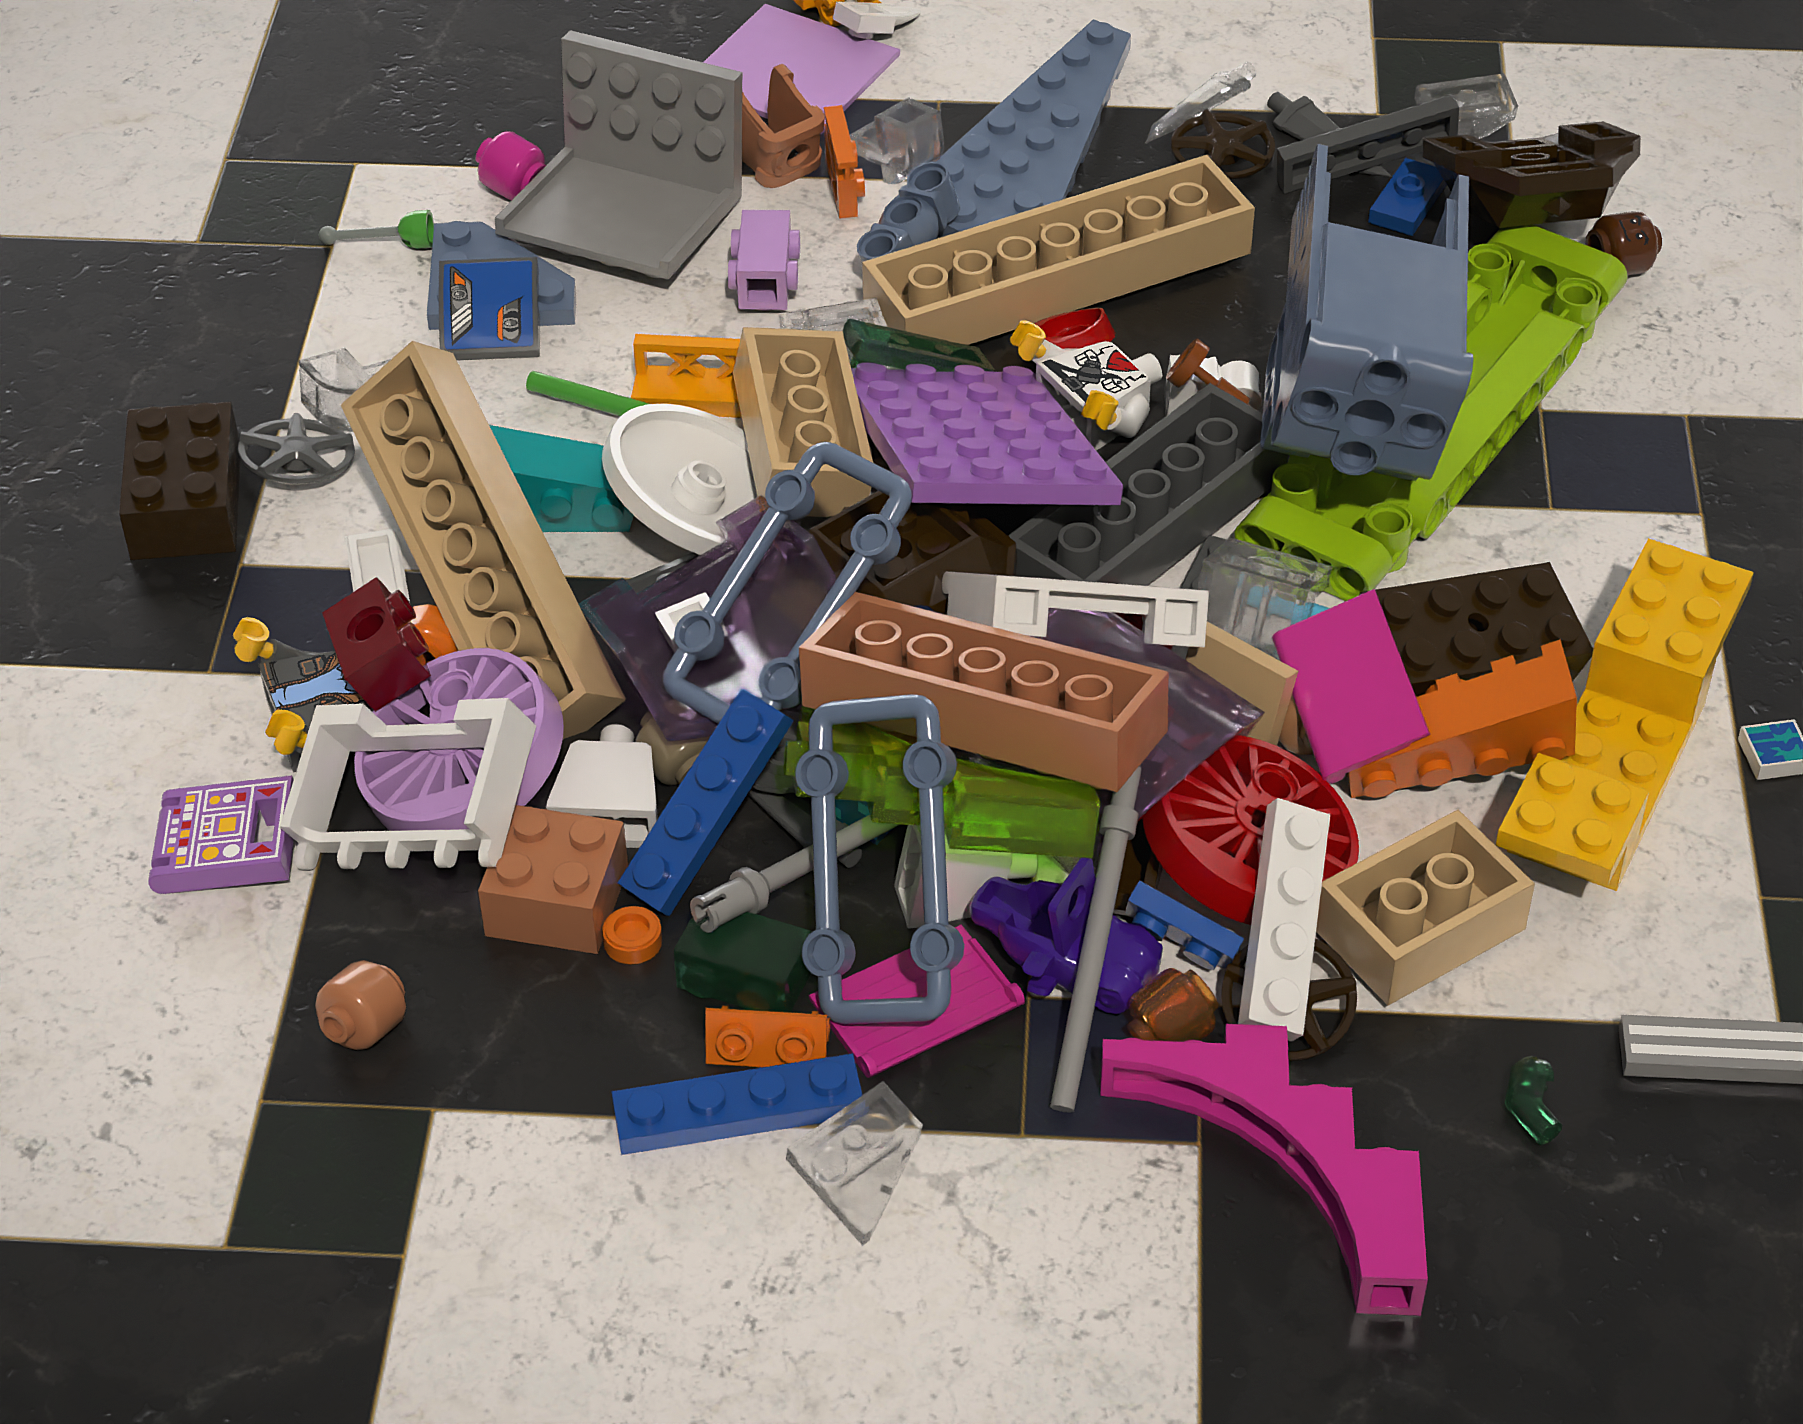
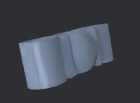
(916, 215)

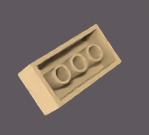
(795, 394)

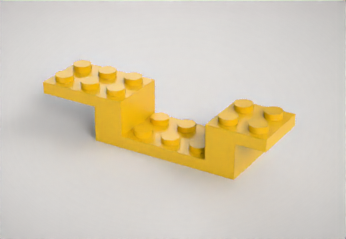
(1632, 719)

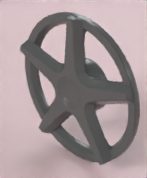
(296, 450)

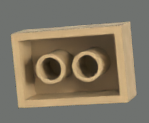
(1423, 906)

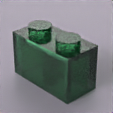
(744, 962)

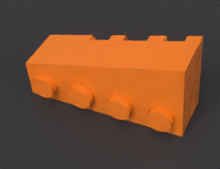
(1483, 726)

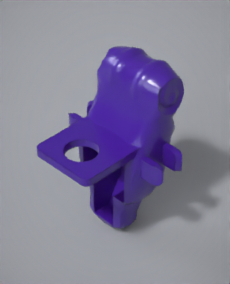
(1045, 931)

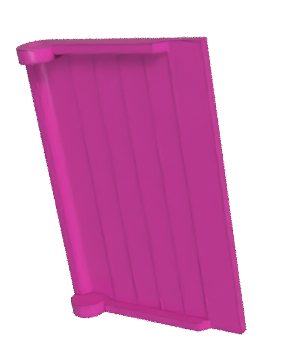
(1350, 686)
(977, 996)

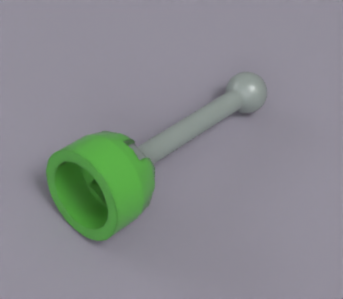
(414, 229)

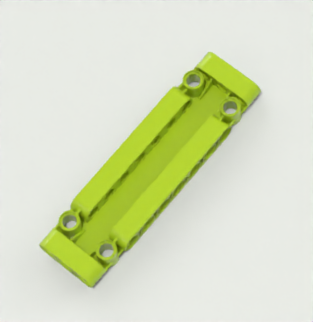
(1527, 317)

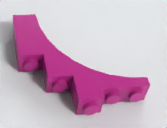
(1309, 1130)

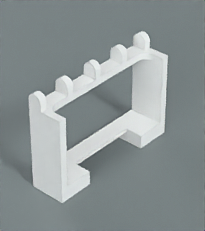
(1022, 604)
(348, 728)

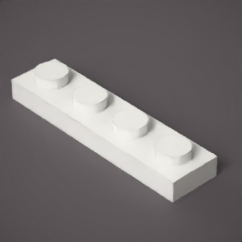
(1284, 917)

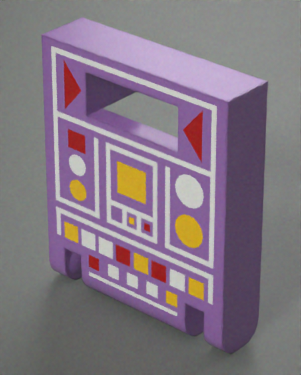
(210, 834)

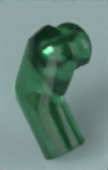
(1525, 1096)

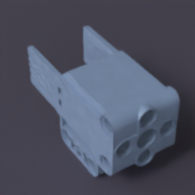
(1369, 340)

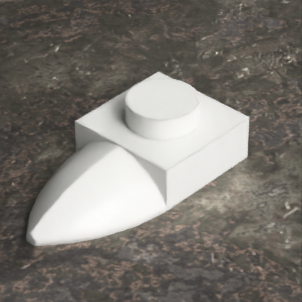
(871, 18)

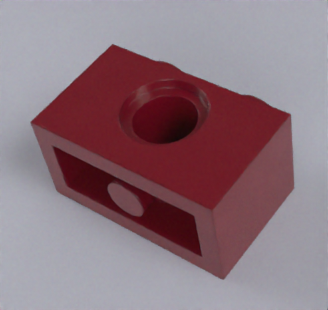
(377, 643)

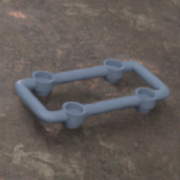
(789, 498)
(936, 944)

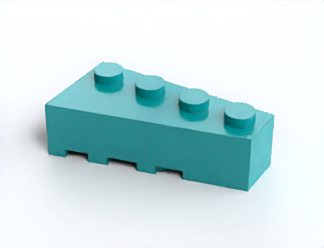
(563, 482)

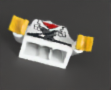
(1093, 384)

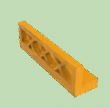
(687, 380)

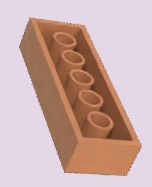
(992, 688)

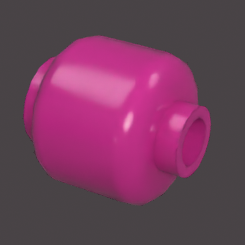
(508, 163)

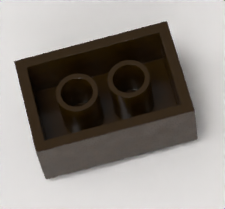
(180, 481)

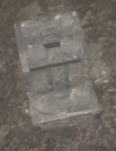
(1258, 591)

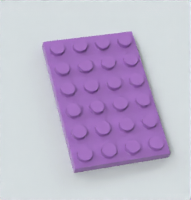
(980, 437)

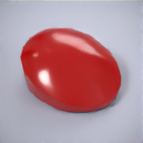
(1077, 328)

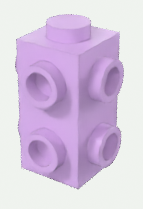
(764, 261)

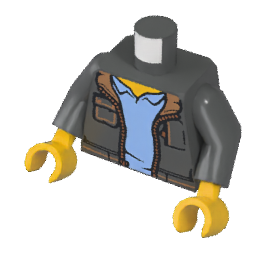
(292, 685)

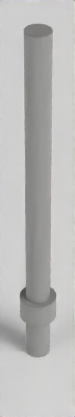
(1118, 827)

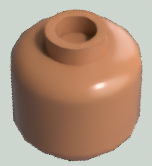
(360, 1005)

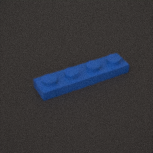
(705, 802)
(734, 1103)

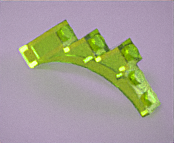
(982, 803)

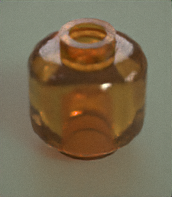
(1173, 1008)

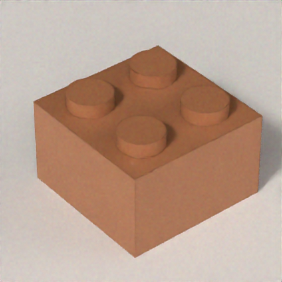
(554, 879)

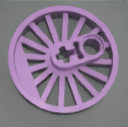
(435, 785)

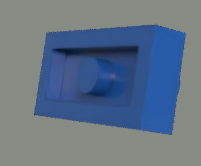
(1162, 916)

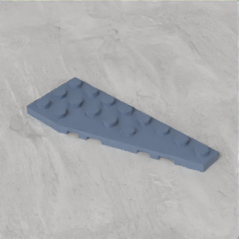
(1038, 134)

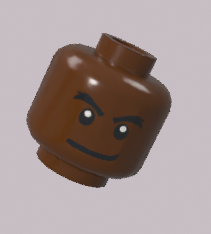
(1629, 238)

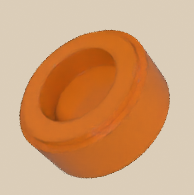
(632, 935)

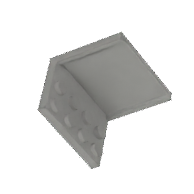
(642, 162)

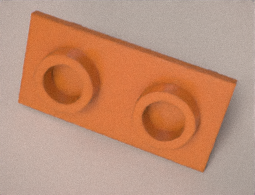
(764, 1037)

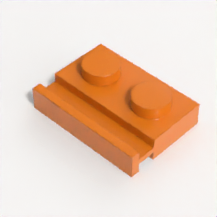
(841, 162)

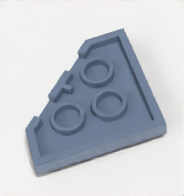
(479, 241)

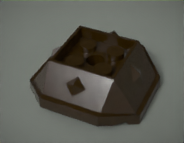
(1541, 177)
(932, 542)

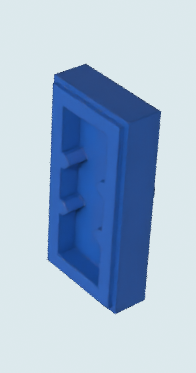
(1407, 197)

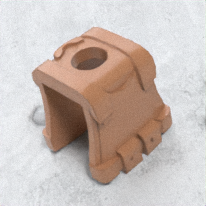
(791, 126)

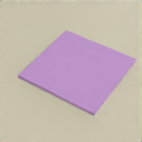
(825, 61)

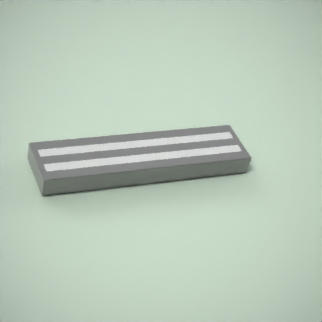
(1711, 1049)

